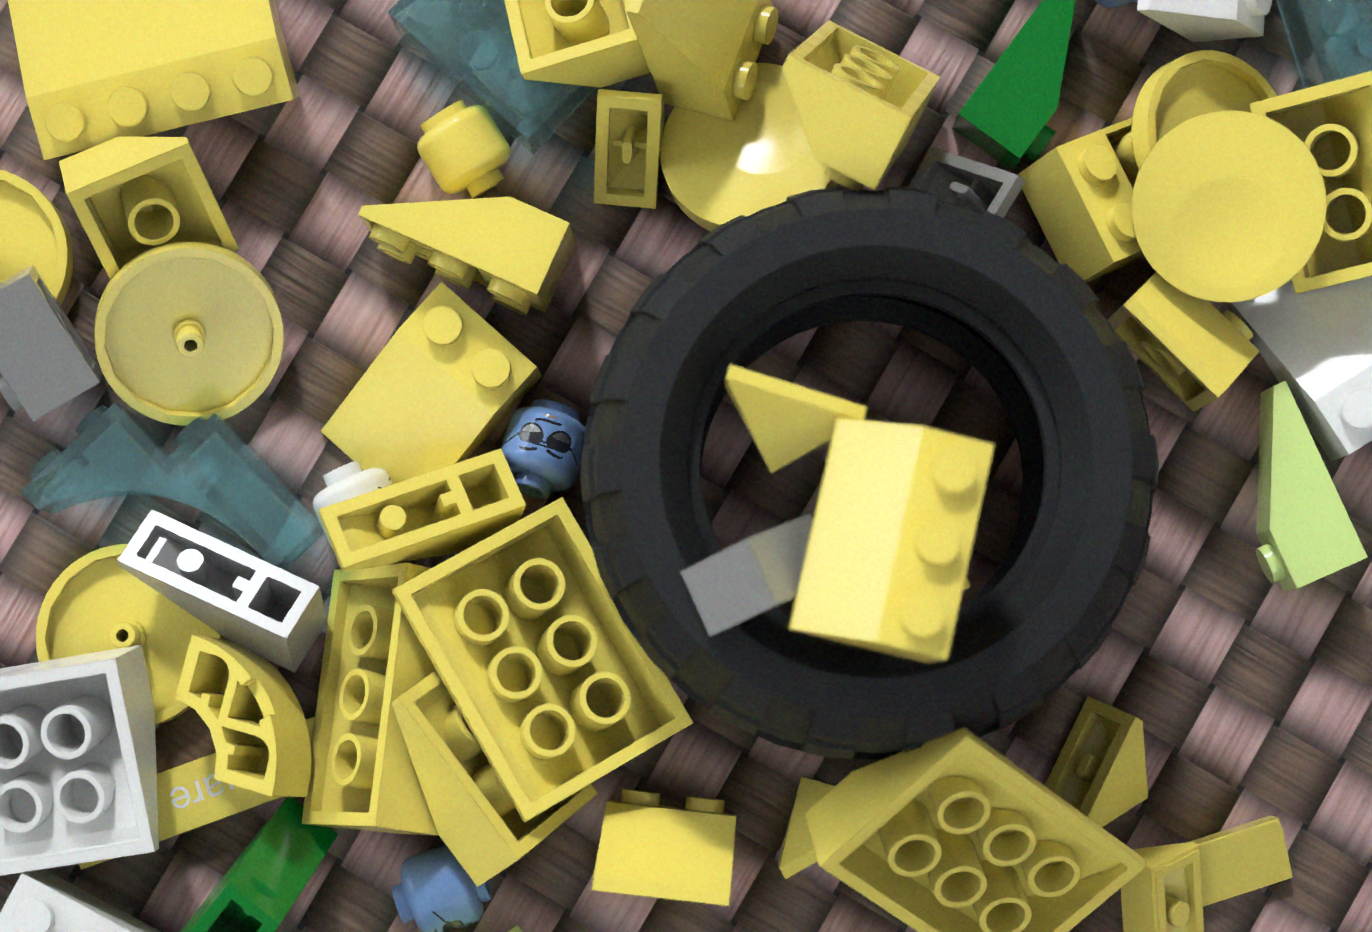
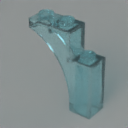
(207, 471)

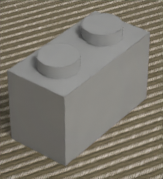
(40, 349)

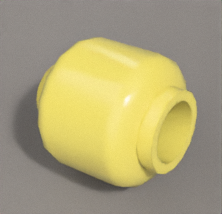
(464, 149)

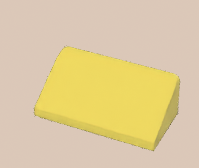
(1243, 859)
(1166, 892)

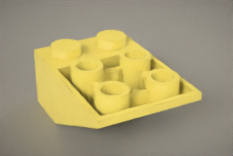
(1085, 200)
(481, 240)

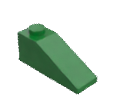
(1022, 89)

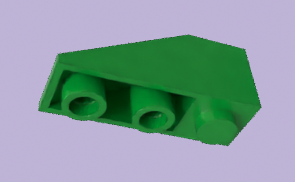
(266, 875)

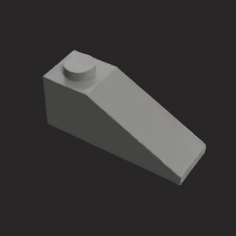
(228, 589)

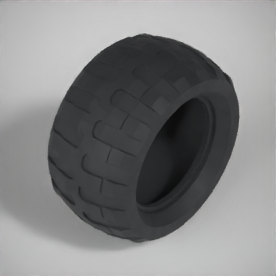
(1002, 309)

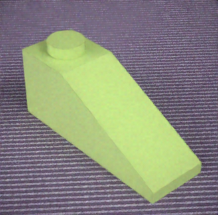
(1298, 507)

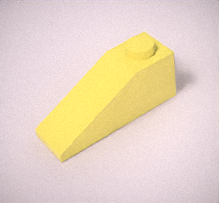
(425, 514)

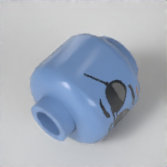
(544, 447)
(438, 892)

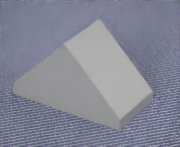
(967, 182)
(749, 575)

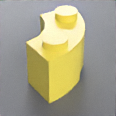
(251, 717)

